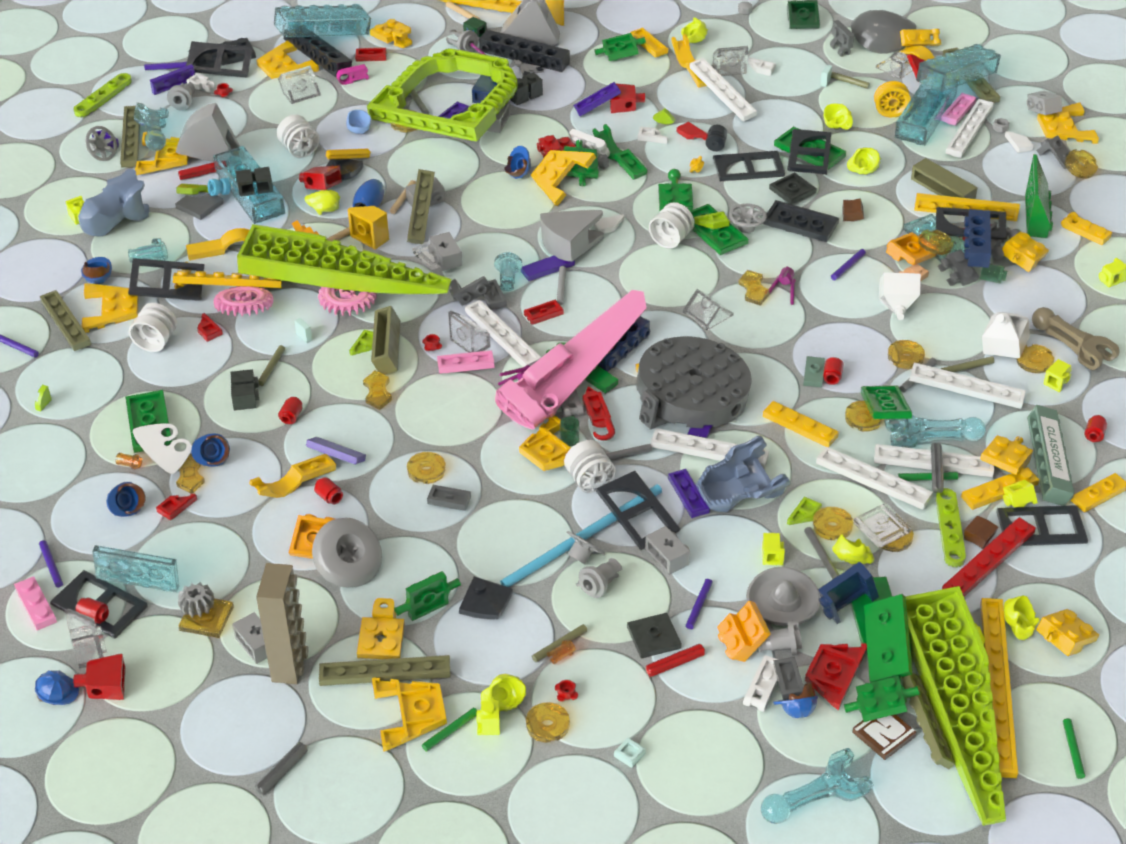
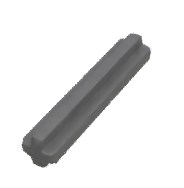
(937, 467)
(281, 768)

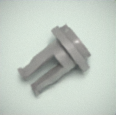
(464, 40)
(180, 96)
(595, 579)
(784, 639)

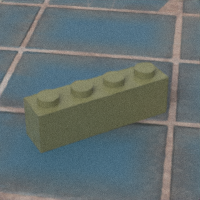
(941, 180)
(386, 340)

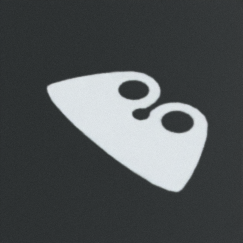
(152, 443)

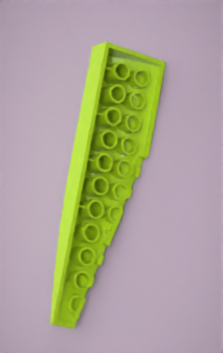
(327, 263)
(958, 686)

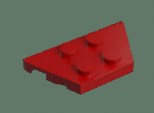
(834, 670)

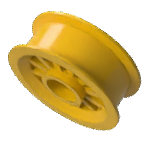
(891, 98)

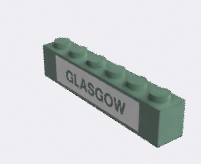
(1050, 455)

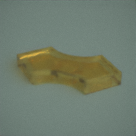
(755, 291)
(378, 395)
(189, 478)

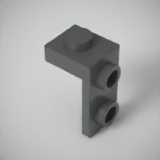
(1057, 147)
(470, 291)
(649, 410)

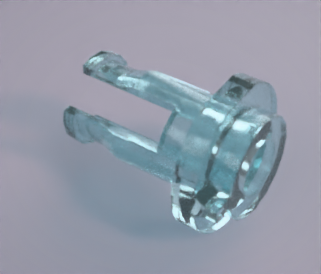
(155, 251)
(507, 265)

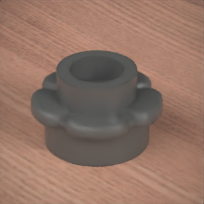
(603, 161)

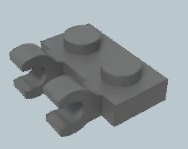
(842, 37)
(962, 272)

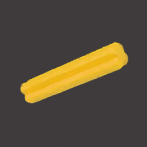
(348, 153)

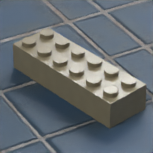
(282, 623)

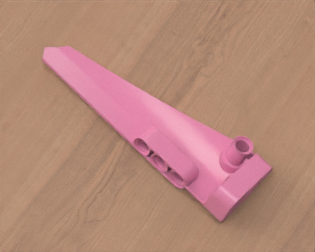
(568, 365)

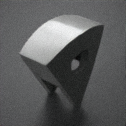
(532, 22)
(206, 134)
(568, 232)

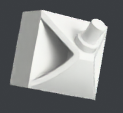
(899, 291)
(1006, 335)

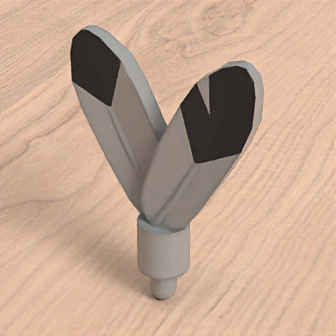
(527, 68)

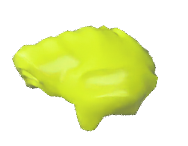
(695, 31)
(838, 116)
(864, 161)
(323, 201)
(852, 551)
(1020, 616)
(506, 689)

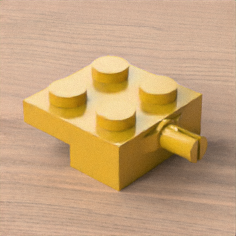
(1024, 251)
(1007, 454)
(1067, 631)

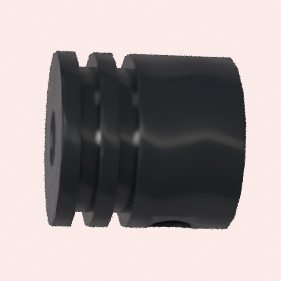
(716, 138)

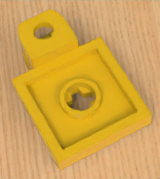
(392, 31)
(381, 623)

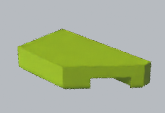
(191, 189)
(712, 220)
(363, 343)
(804, 511)

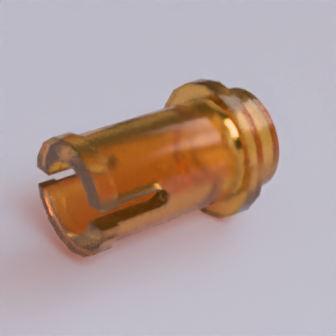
(132, 461)
(565, 649)

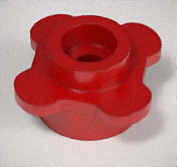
(223, 90)
(432, 342)
(566, 685)

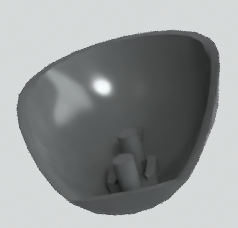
(880, 30)

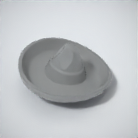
(347, 552)
(784, 595)

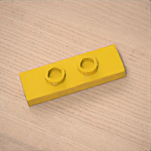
(652, 45)
(1099, 492)

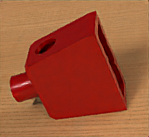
(626, 100)
(315, 177)
(103, 678)

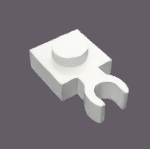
(201, 81)

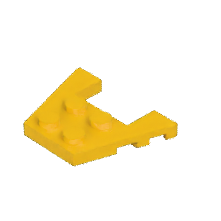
(278, 62)
(1063, 125)
(164, 158)
(555, 168)
(116, 305)
(544, 447)
(420, 709)

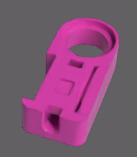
(354, 73)

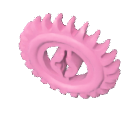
(243, 301)
(347, 301)

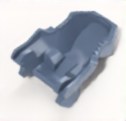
(118, 200)
(739, 478)

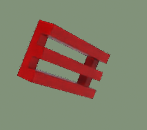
(370, 54)
(543, 312)

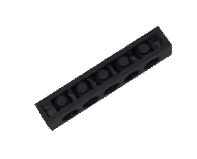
(524, 50)
(321, 53)

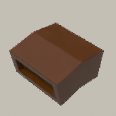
(852, 210)
(980, 531)

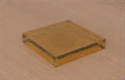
(208, 624)

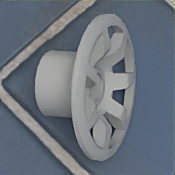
(99, 144)
(747, 220)
(582, 549)

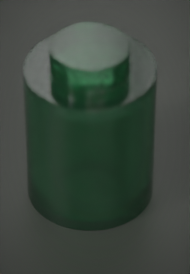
(994, 273)
(569, 430)

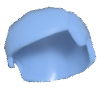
(358, 121)

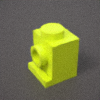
(73, 207)
(1113, 273)
(1057, 375)
(1019, 494)
(772, 549)
(488, 718)

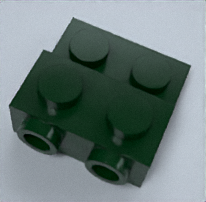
(803, 14)

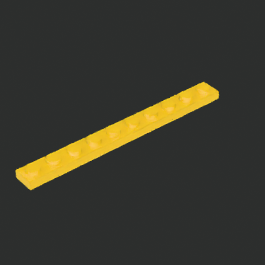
(996, 647)

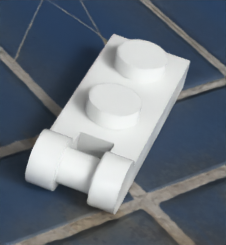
(589, 141)
(762, 684)

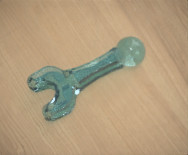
(153, 122)
(923, 430)
(833, 782)

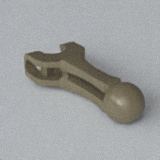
(1081, 342)

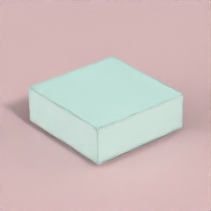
(826, 75)
(303, 330)
(629, 752)

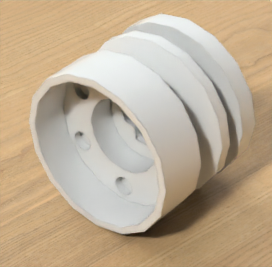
(298, 136)
(671, 225)
(153, 327)
(589, 465)

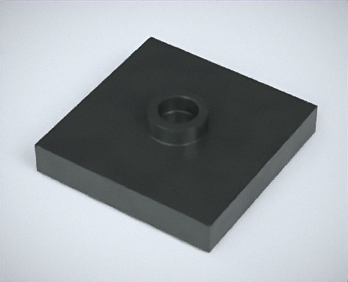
(792, 188)
(654, 635)

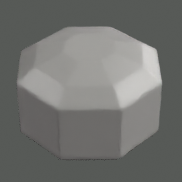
(745, 8)
(1001, 125)

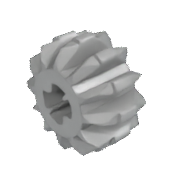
(196, 599)

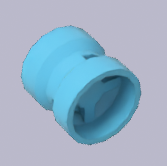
(218, 187)

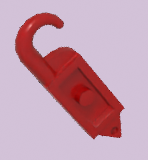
(598, 413)

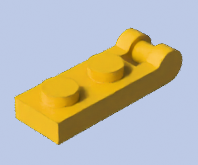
(921, 37)
(1086, 228)

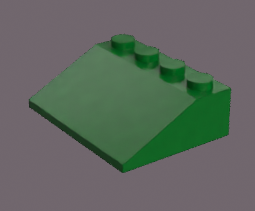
(1038, 202)

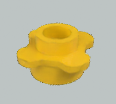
(696, 164)

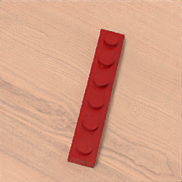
(991, 556)

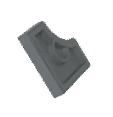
(199, 206)

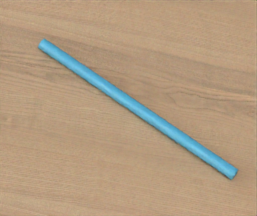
(567, 544)

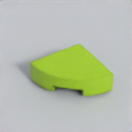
(664, 117)
(43, 399)

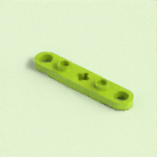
(102, 95)
(951, 539)

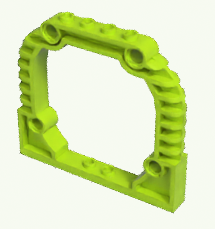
(467, 125)

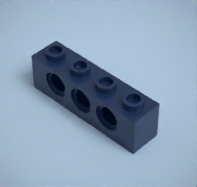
(977, 238)
(636, 334)

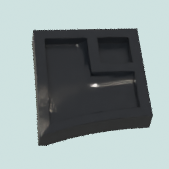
(348, 167)
(485, 599)

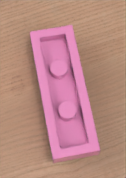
(958, 109)
(465, 361)
(35, 603)

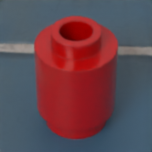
(833, 370)
(290, 410)
(1096, 428)
(328, 491)
(93, 609)

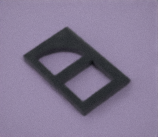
(198, 49)
(802, 136)
(723, 161)
(945, 226)
(187, 292)
(634, 484)
(1044, 537)
(68, 600)

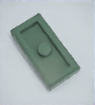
(814, 371)

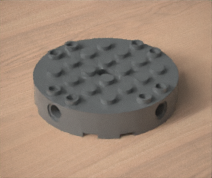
(694, 381)

